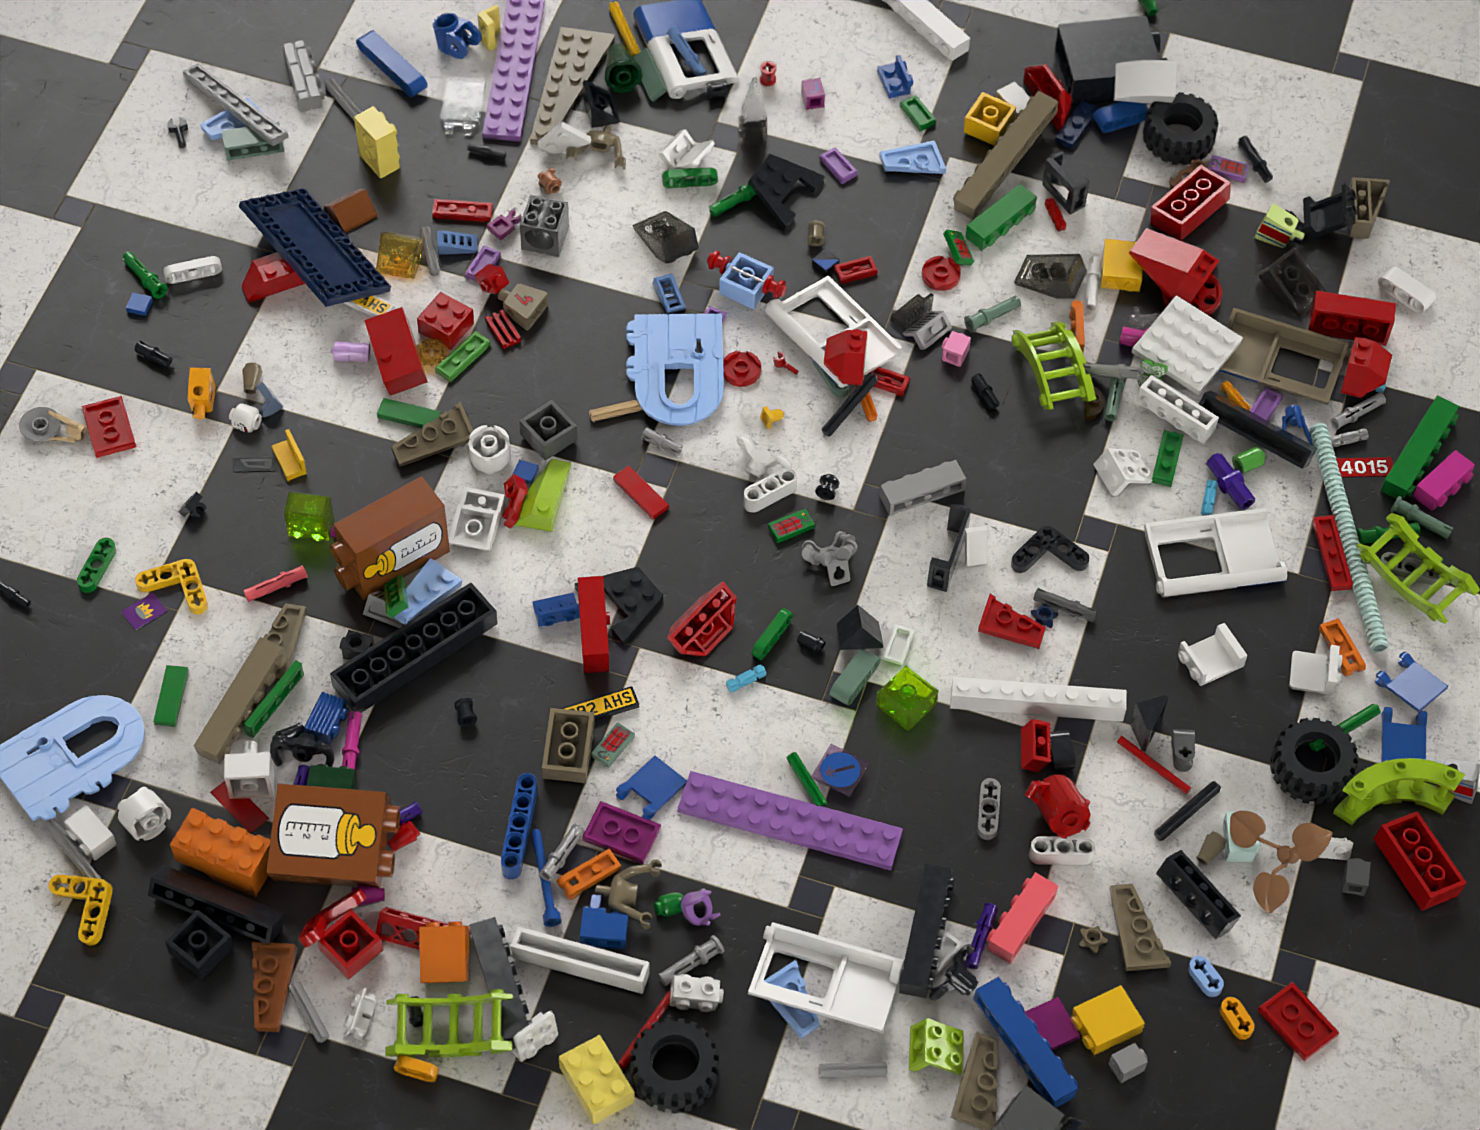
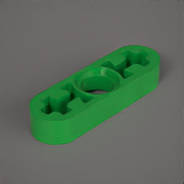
(702, 177)
(96, 574)
(772, 634)

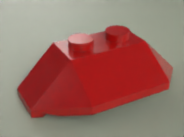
(1044, 80)
(269, 276)
(846, 355)
(1366, 368)
(704, 622)

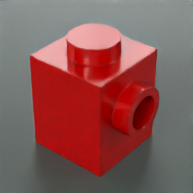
(492, 279)

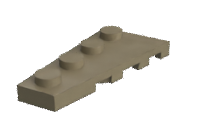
(442, 434)
(1136, 935)
(977, 1090)

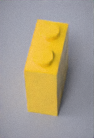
(1118, 267)
(1107, 1020)

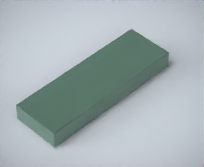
(651, 77)

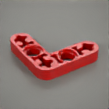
(317, 924)

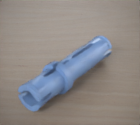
(691, 59)

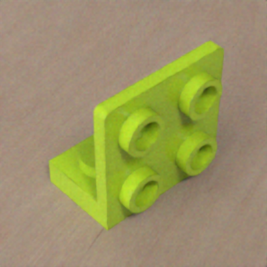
(936, 1046)

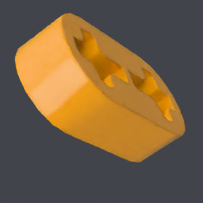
(1234, 1019)
(416, 1068)

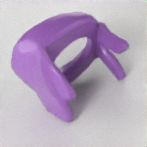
(695, 897)

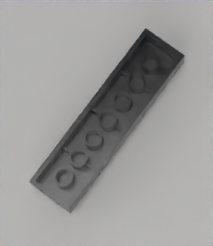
(414, 648)

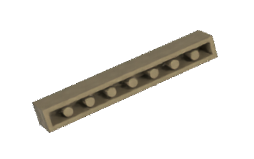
(1005, 155)

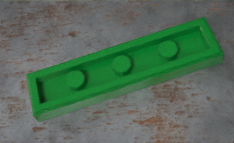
(395, 596)
(274, 699)

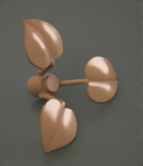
(1310, 843)

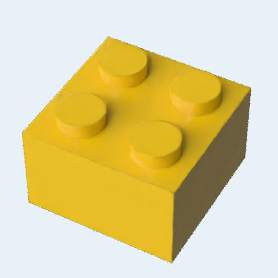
(989, 118)

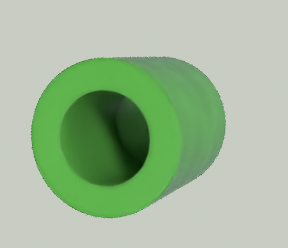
(1249, 460)

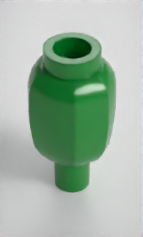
(668, 904)

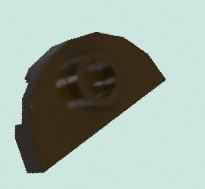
(1094, 407)

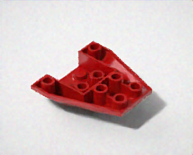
(1173, 264)

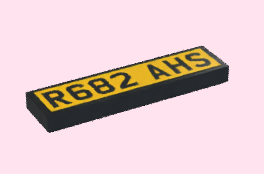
(608, 704)

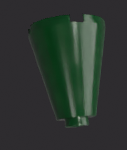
(621, 70)

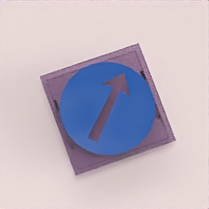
(840, 770)

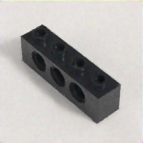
(1198, 894)

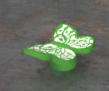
(1157, 370)

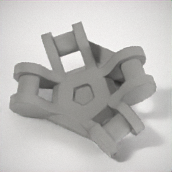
(832, 556)

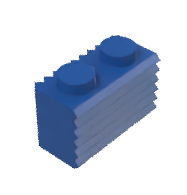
(326, 717)

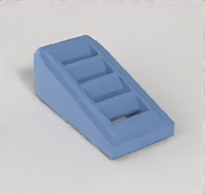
(445, 245)
(669, 280)

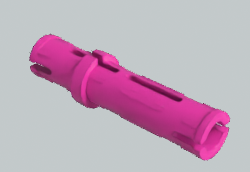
(350, 750)

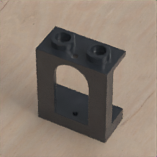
(1076, 190)

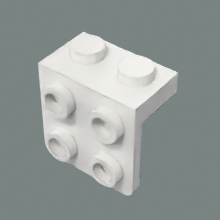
(684, 152)
(1120, 468)
(1315, 671)
(536, 1035)

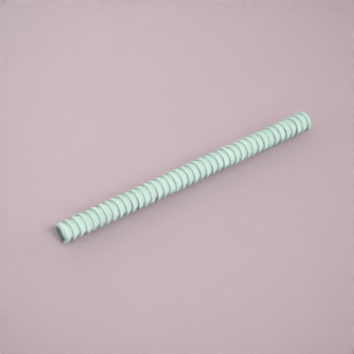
(1349, 538)

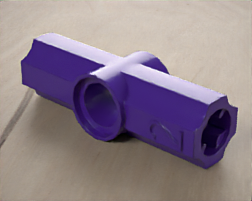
(1230, 481)

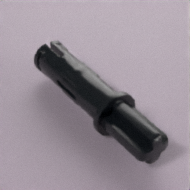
(1252, 155)

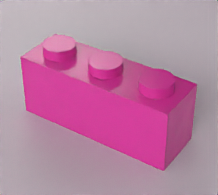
(1444, 480)

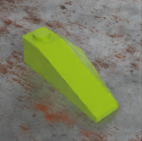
(544, 497)

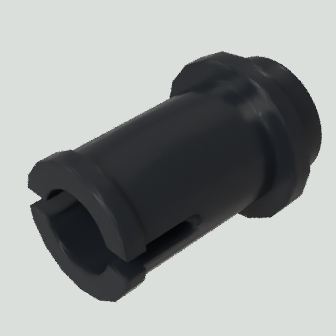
(811, 641)
(416, 1014)

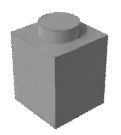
(1128, 1062)

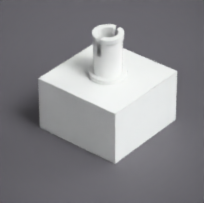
(249, 773)

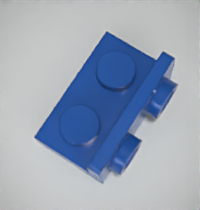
(895, 78)
(556, 609)

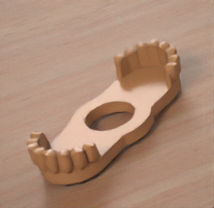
(1194, 164)

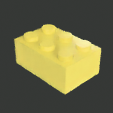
(377, 142)
(596, 1079)

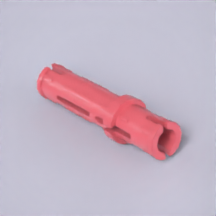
(275, 583)

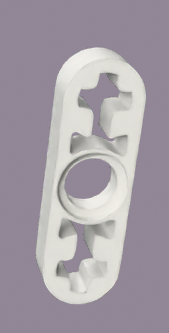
(205, 267)

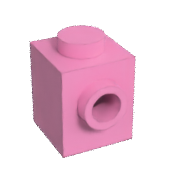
(955, 348)

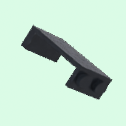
(942, 571)

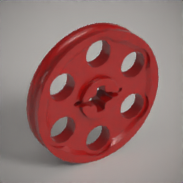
(1204, 293)

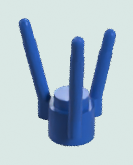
(1294, 417)

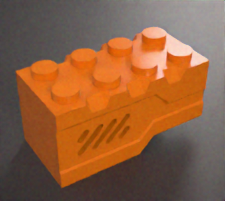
(222, 852)

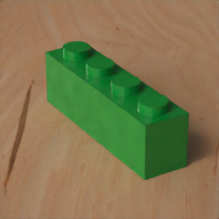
(1001, 217)

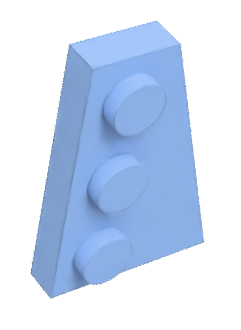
(223, 121)
(914, 158)
(800, 1021)

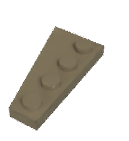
(286, 632)

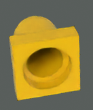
(770, 416)

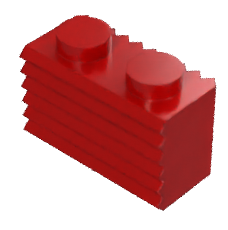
(1035, 745)

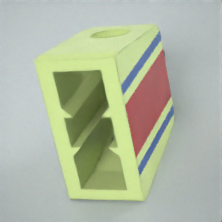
(1278, 227)

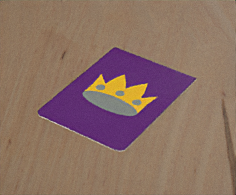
(144, 611)

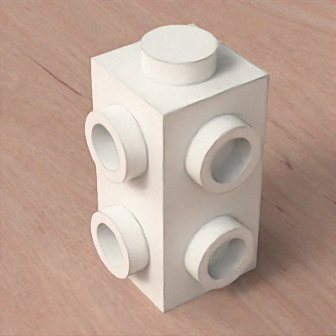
(695, 993)

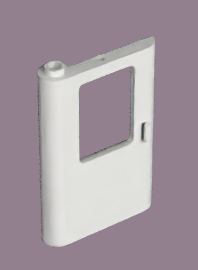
(859, 987)

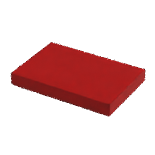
(108, 426)
(1298, 1021)

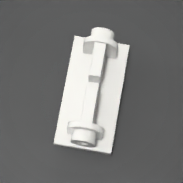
(1338, 849)
(355, 1022)

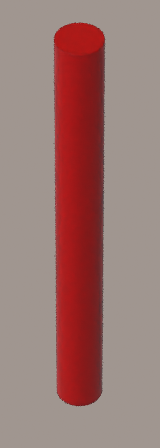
(1154, 765)
(656, 1015)

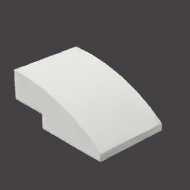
(1145, 81)
(477, 519)

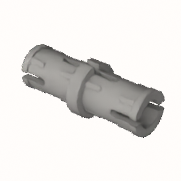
(662, 442)

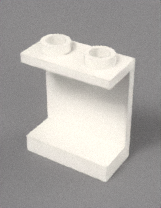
(1213, 656)

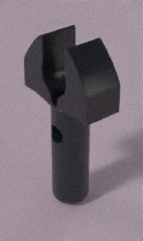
(178, 131)

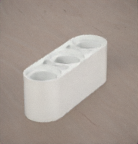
(1407, 289)
(778, 488)
(1053, 856)

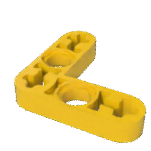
(178, 576)
(89, 894)

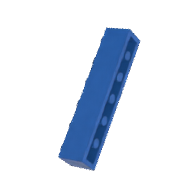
(1025, 1042)

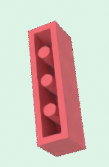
(1022, 917)

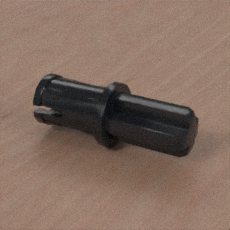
(152, 353)
(985, 391)

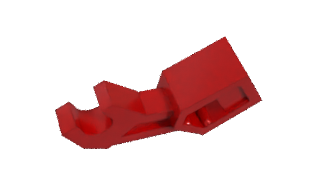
(516, 491)

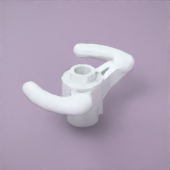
(760, 459)

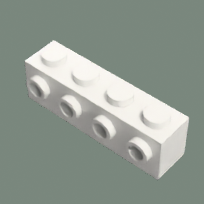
(1177, 409)

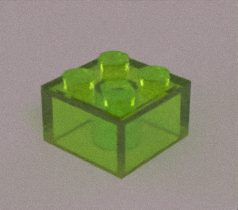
(309, 516)
(907, 698)

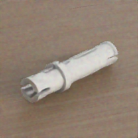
(1093, 277)

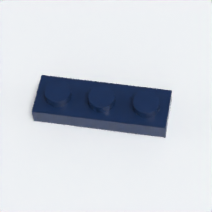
(1076, 125)

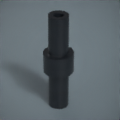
(486, 151)
(14, 595)

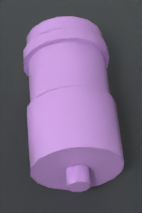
(350, 351)

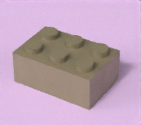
(568, 745)

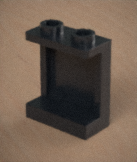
(1329, 213)

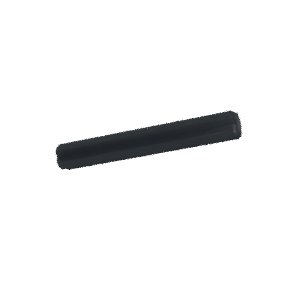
(849, 405)
(1187, 810)

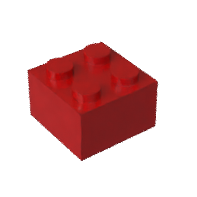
(445, 320)
(350, 944)

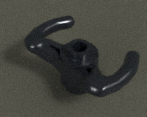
(302, 748)
(957, 976)

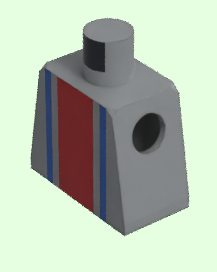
(1468, 786)

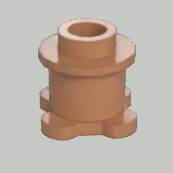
(549, 181)

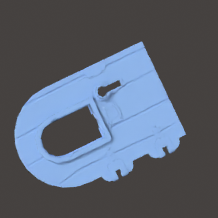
(670, 343)
(53, 772)

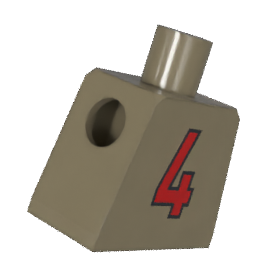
(523, 304)

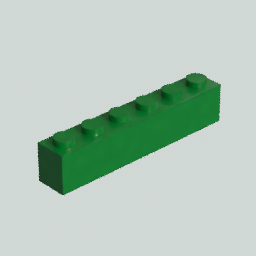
(1420, 448)

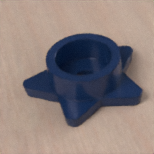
(1044, 611)

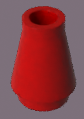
(406, 834)

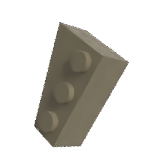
(1369, 199)

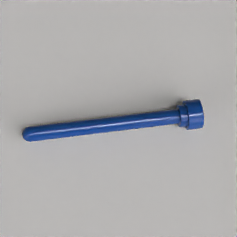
(551, 916)

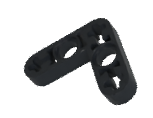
(1049, 544)

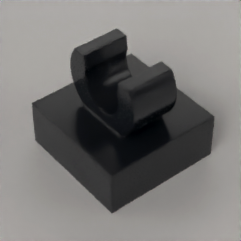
(191, 505)

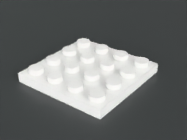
(1188, 344)

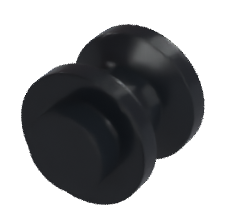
(828, 485)

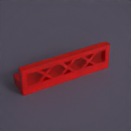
(405, 920)

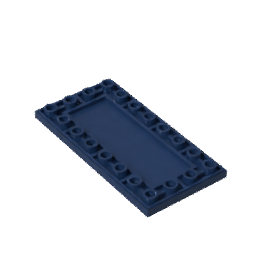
(314, 247)

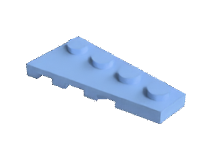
(428, 589)

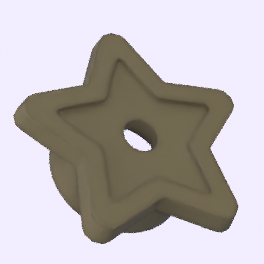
(1092, 933)

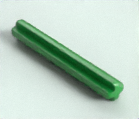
(1351, 723)

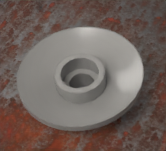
(38, 418)

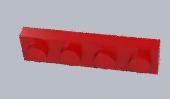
(1332, 553)

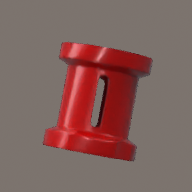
(772, 68)

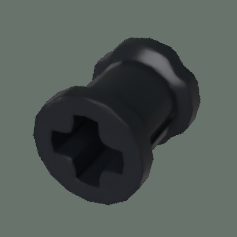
(712, 90)
(465, 712)

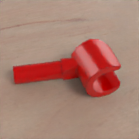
(781, 362)

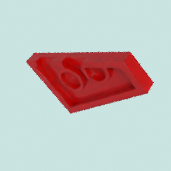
(1007, 624)

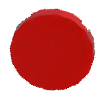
(941, 273)
(741, 368)

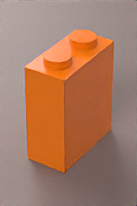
(444, 953)

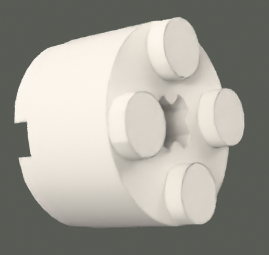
(489, 449)
(143, 814)

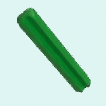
(806, 780)

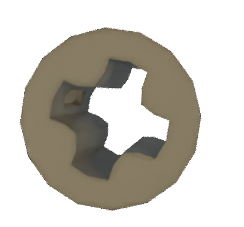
(815, 235)

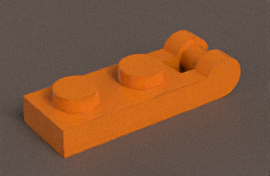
(1077, 322)
(1335, 634)
(589, 874)

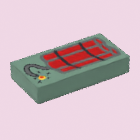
(613, 745)

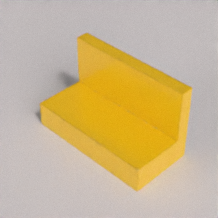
(289, 457)

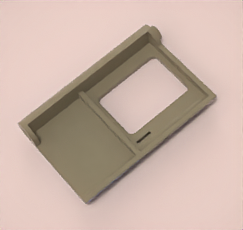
(1260, 347)

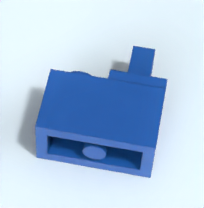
(603, 928)

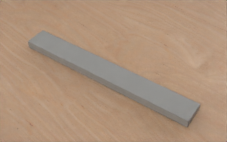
(235, 104)

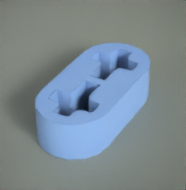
(1207, 974)

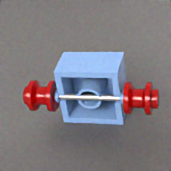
(745, 279)

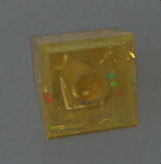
(399, 254)

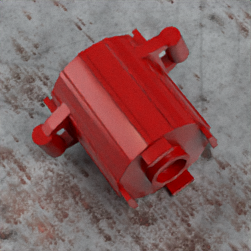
(1060, 805)

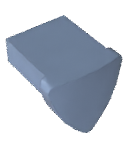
(271, 404)

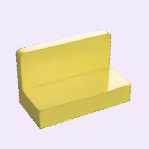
(489, 26)

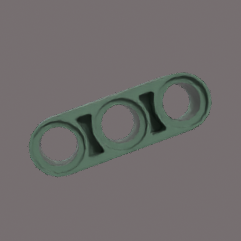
(855, 676)

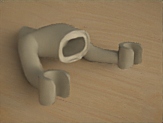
(601, 142)
(624, 894)

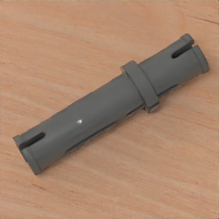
(1074, 608)

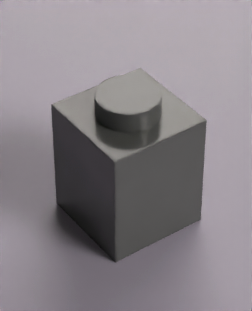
(1356, 876)

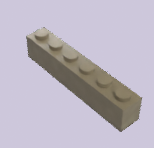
(240, 700)

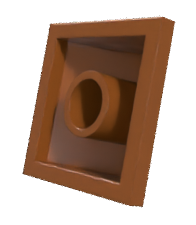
(351, 210)

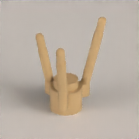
(74, 429)

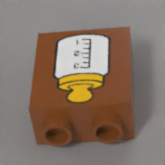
(390, 538)
(331, 836)

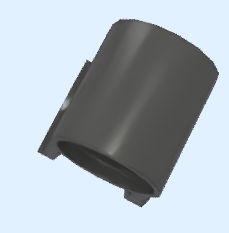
(1183, 748)

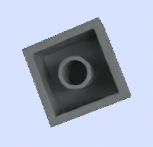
(548, 430)

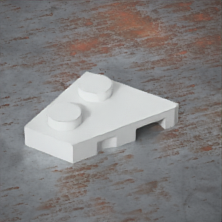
(562, 137)

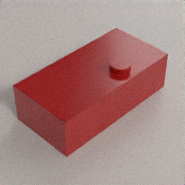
(1190, 203)
(1351, 317)
(396, 351)
(593, 624)
(1419, 860)

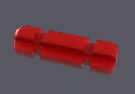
(1055, 214)

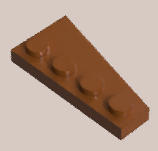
(271, 982)

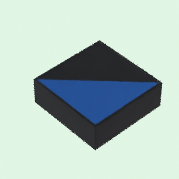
(825, 261)

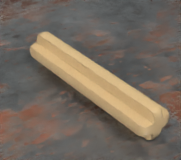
(614, 410)

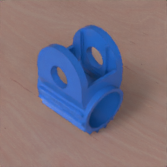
(452, 29)

